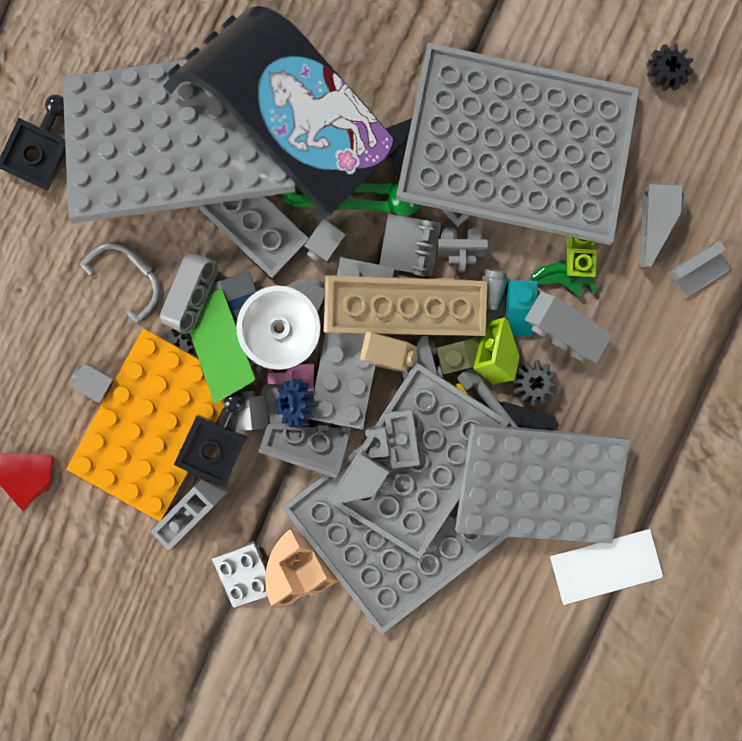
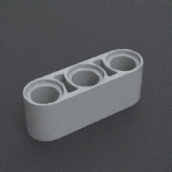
(189, 293)

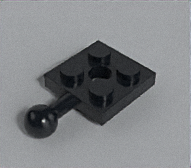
(27, 136)
(227, 441)

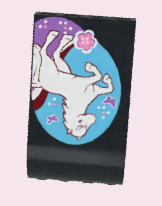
(290, 104)

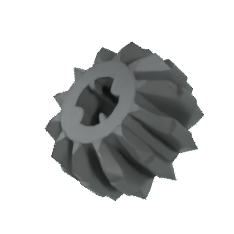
(534, 393)

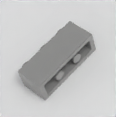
(567, 328)

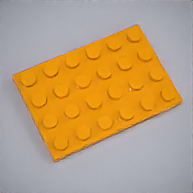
(144, 425)

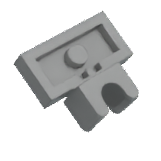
(396, 439)

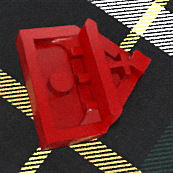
(25, 476)

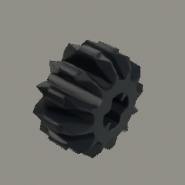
(677, 63)

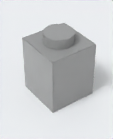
(324, 242)
(92, 381)
(252, 415)

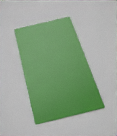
(219, 349)

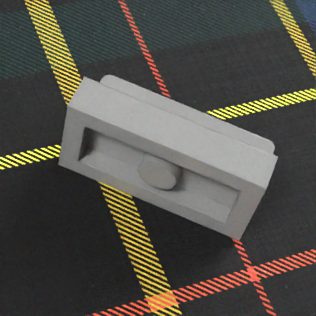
(699, 269)

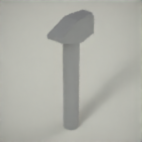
(470, 379)

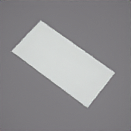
(606, 567)

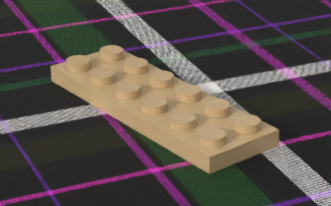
(405, 306)

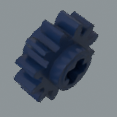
(295, 403)

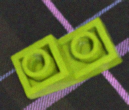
(581, 257)

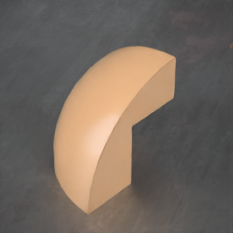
(295, 570)

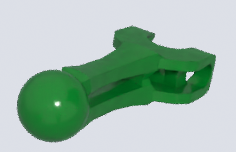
(396, 206)

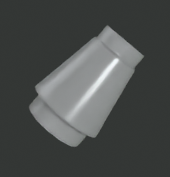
(496, 286)

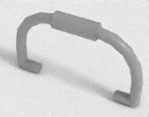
(140, 263)

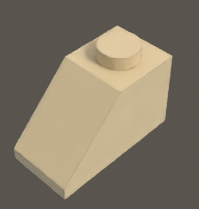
(388, 353)

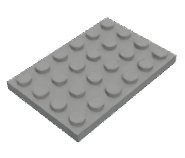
(541, 484)
(423, 494)

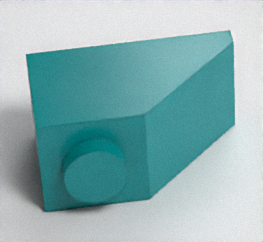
(519, 301)

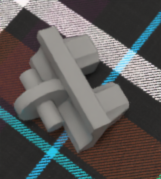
(462, 250)

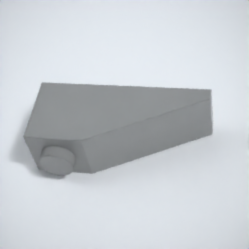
(659, 214)
(188, 512)

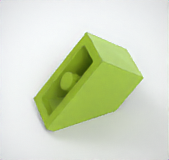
(497, 353)

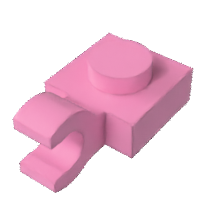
(300, 371)

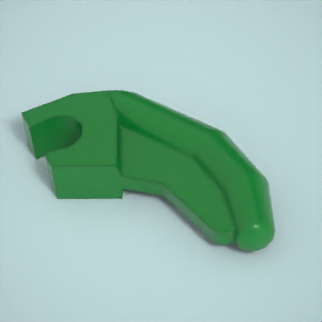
(558, 274)

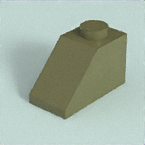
(457, 355)

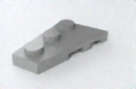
(308, 447)

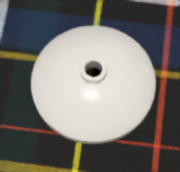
(257, 325)

